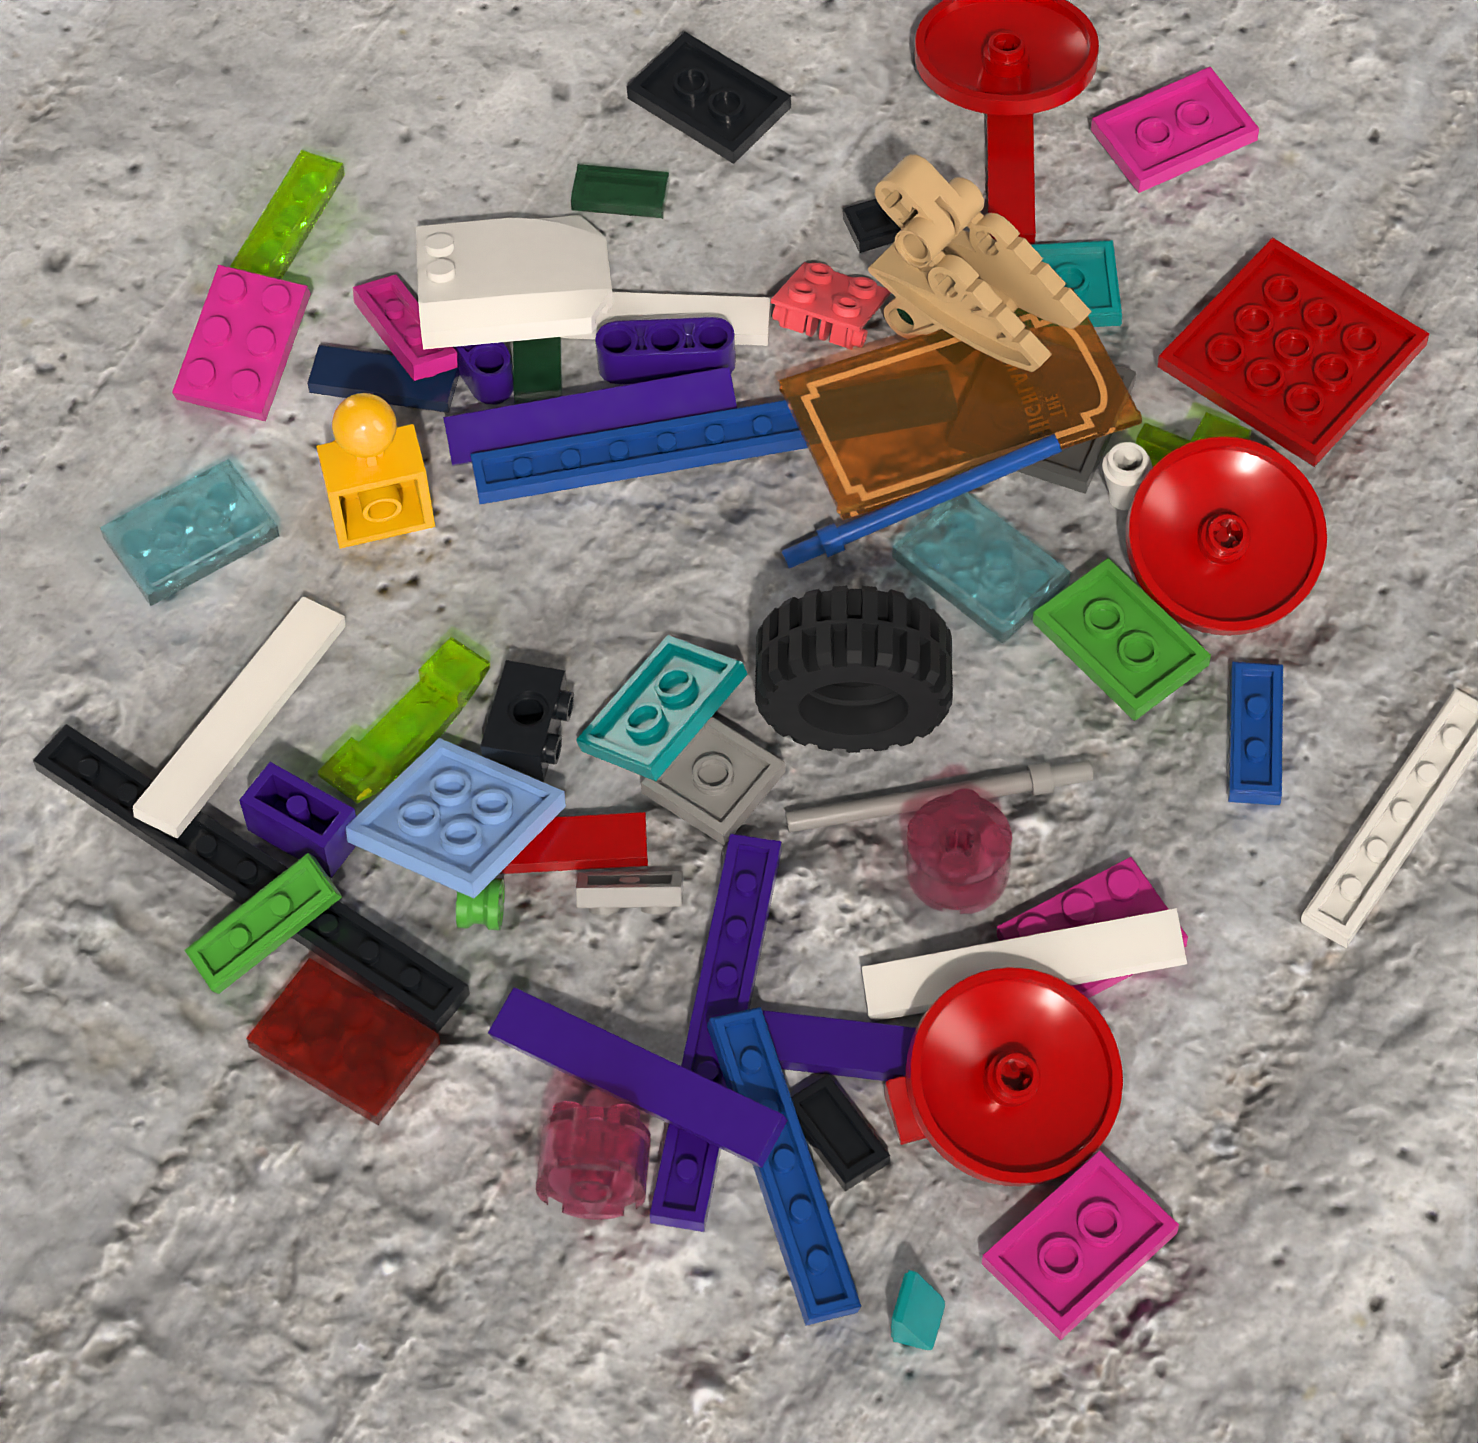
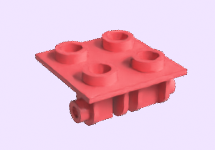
(835, 298)

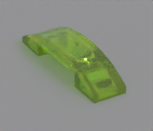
(410, 726)

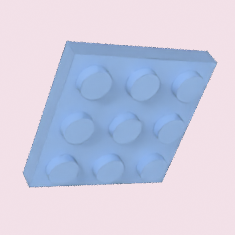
(456, 817)

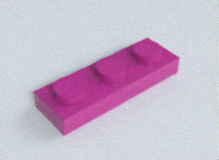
(396, 319)

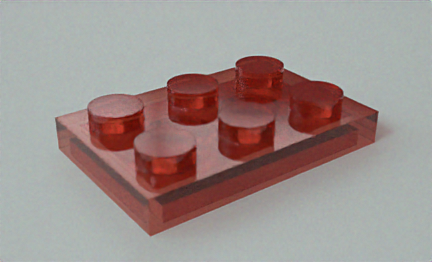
(343, 1041)

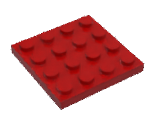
(1293, 351)

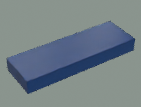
(1256, 733)

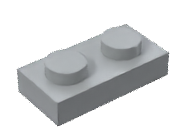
(609, 891)

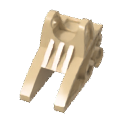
(965, 277)

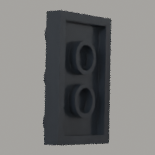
(709, 97)

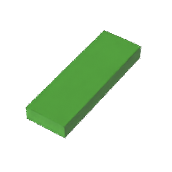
(263, 923)

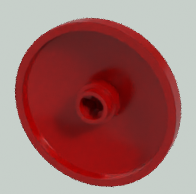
(1006, 54)
(1226, 535)
(1014, 1077)

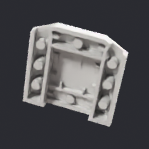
(510, 280)

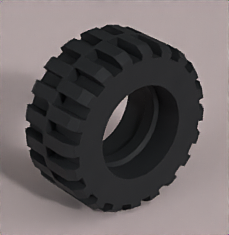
(853, 669)

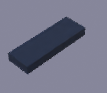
(349, 372)

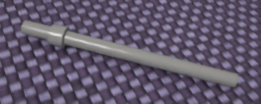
(1038, 779)

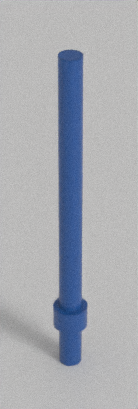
(831, 539)

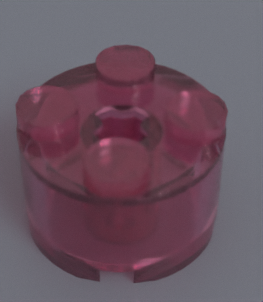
(959, 852)
(593, 1159)

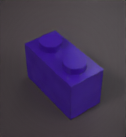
(298, 817)

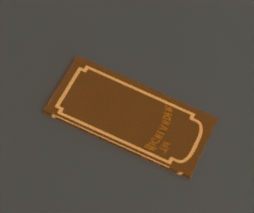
(940, 407)

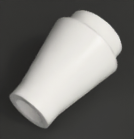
(1124, 471)

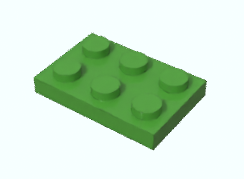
(1121, 639)

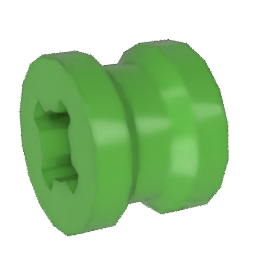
(484, 909)

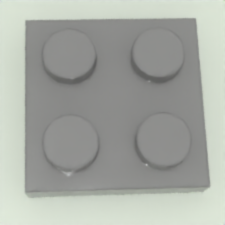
(716, 780)

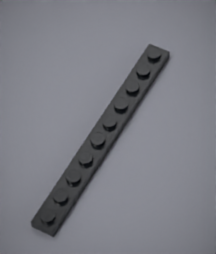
(243, 870)

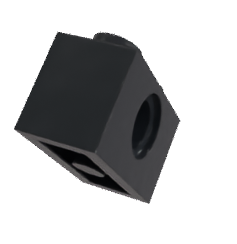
(523, 695)

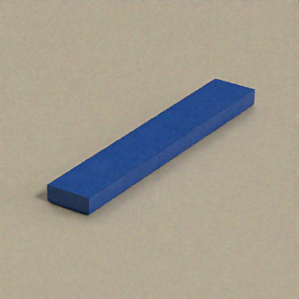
(788, 1176)

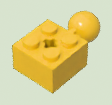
(373, 473)

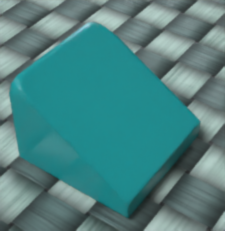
(917, 1313)

